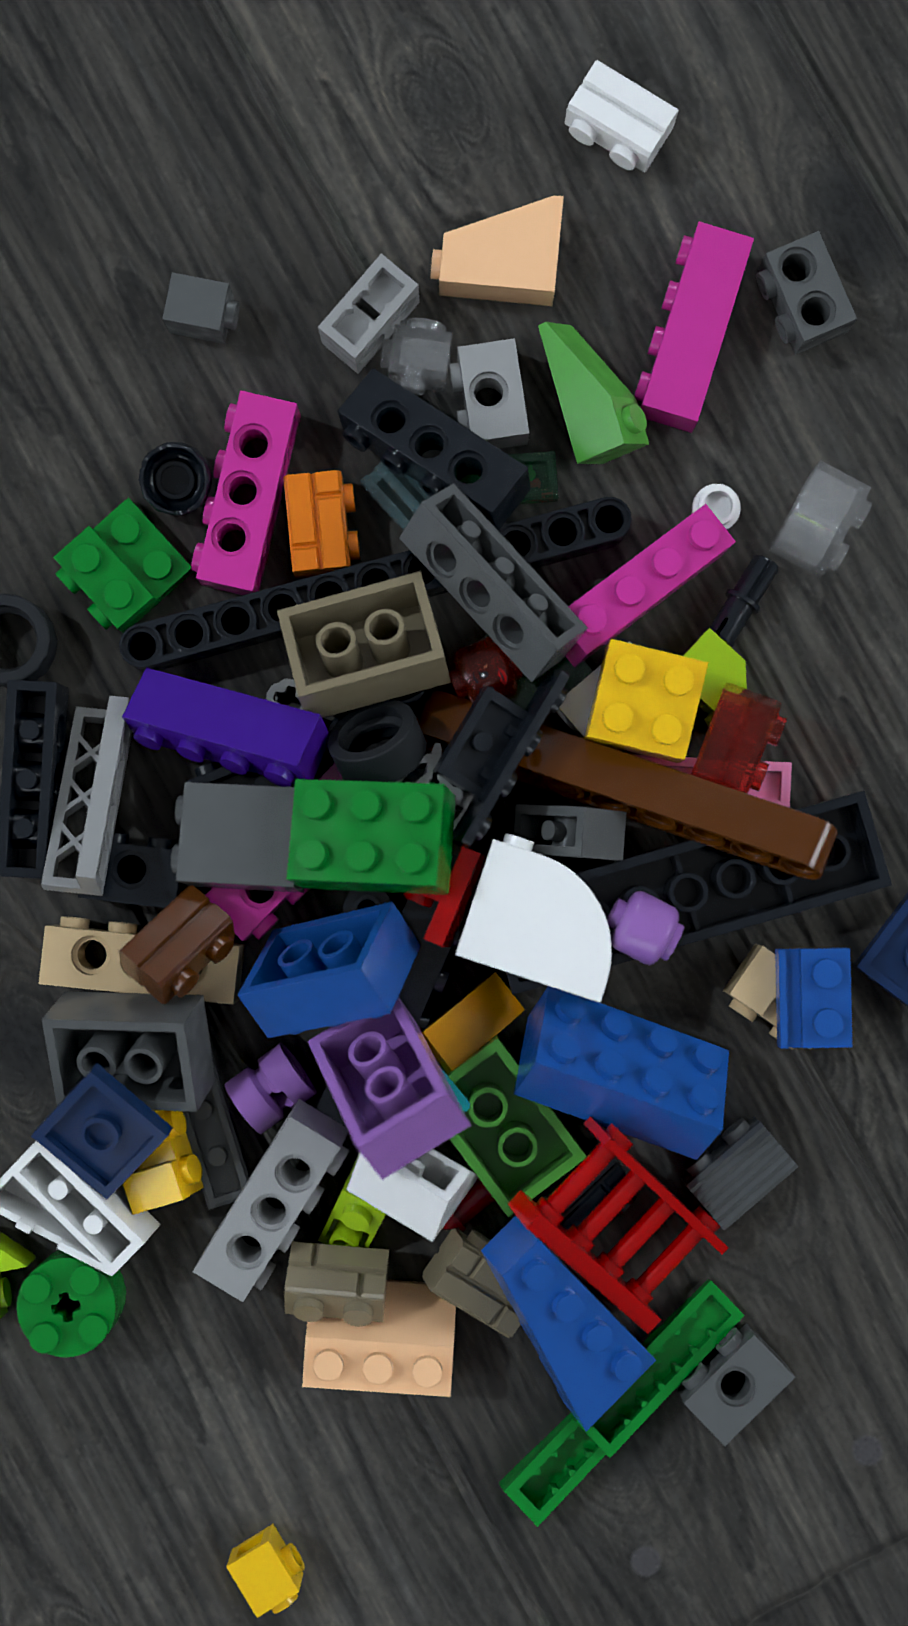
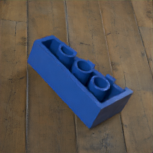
(573, 1332)

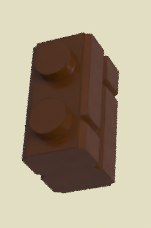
(178, 945)

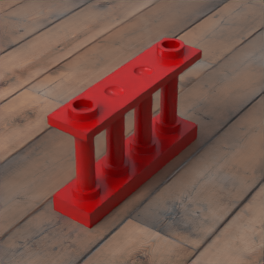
(576, 1242)

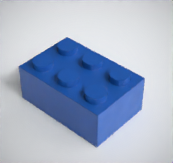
(330, 971)

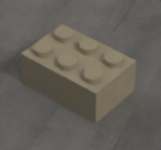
(364, 646)

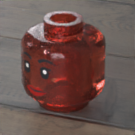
(483, 665)

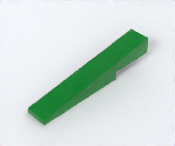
(571, 1453)

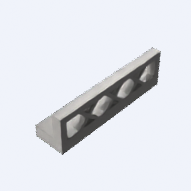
(100, 800)

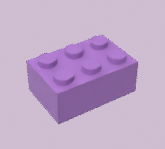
(388, 1088)

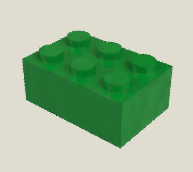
(371, 836)

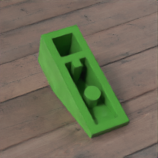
(594, 402)

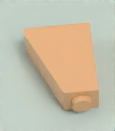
(503, 256)

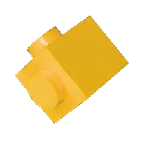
(267, 1571)

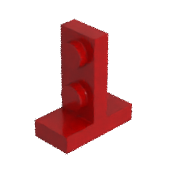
(452, 906)

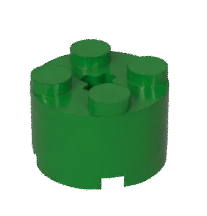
(55, 1325)

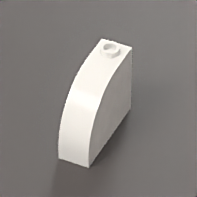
(537, 921)

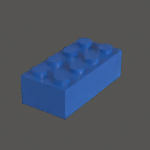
(623, 1072)

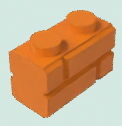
(319, 524)

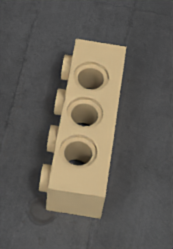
(66, 965)

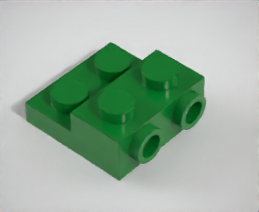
(122, 567)

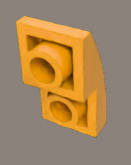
(472, 1022)

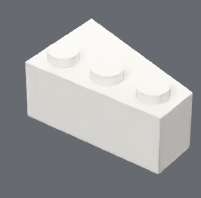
(62, 1207)

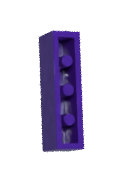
(226, 728)

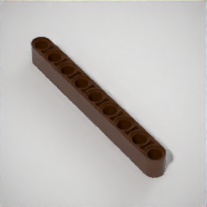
(656, 795)

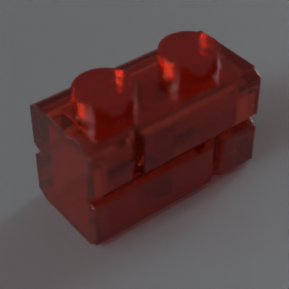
(738, 739)

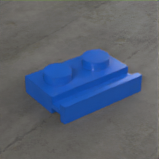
(813, 998)

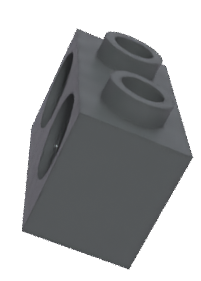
(818, 291)

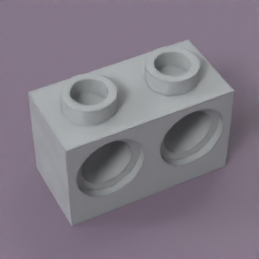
(369, 313)

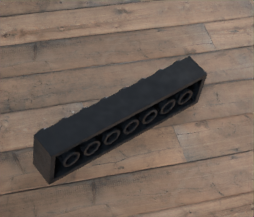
(728, 893)

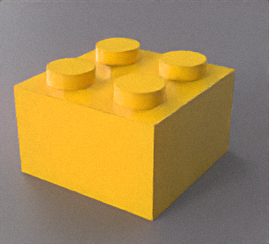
(645, 701)

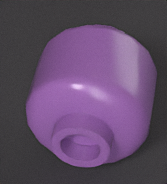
(644, 928)

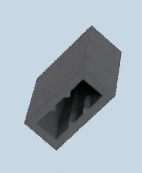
(234, 837)

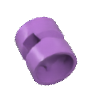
(270, 1088)

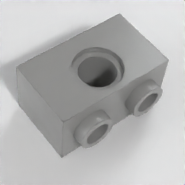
(494, 367)

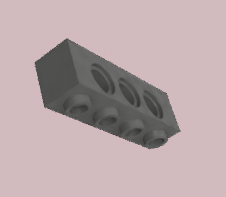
(492, 582)

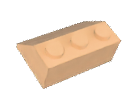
(400, 1355)

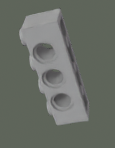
(228, 1258)

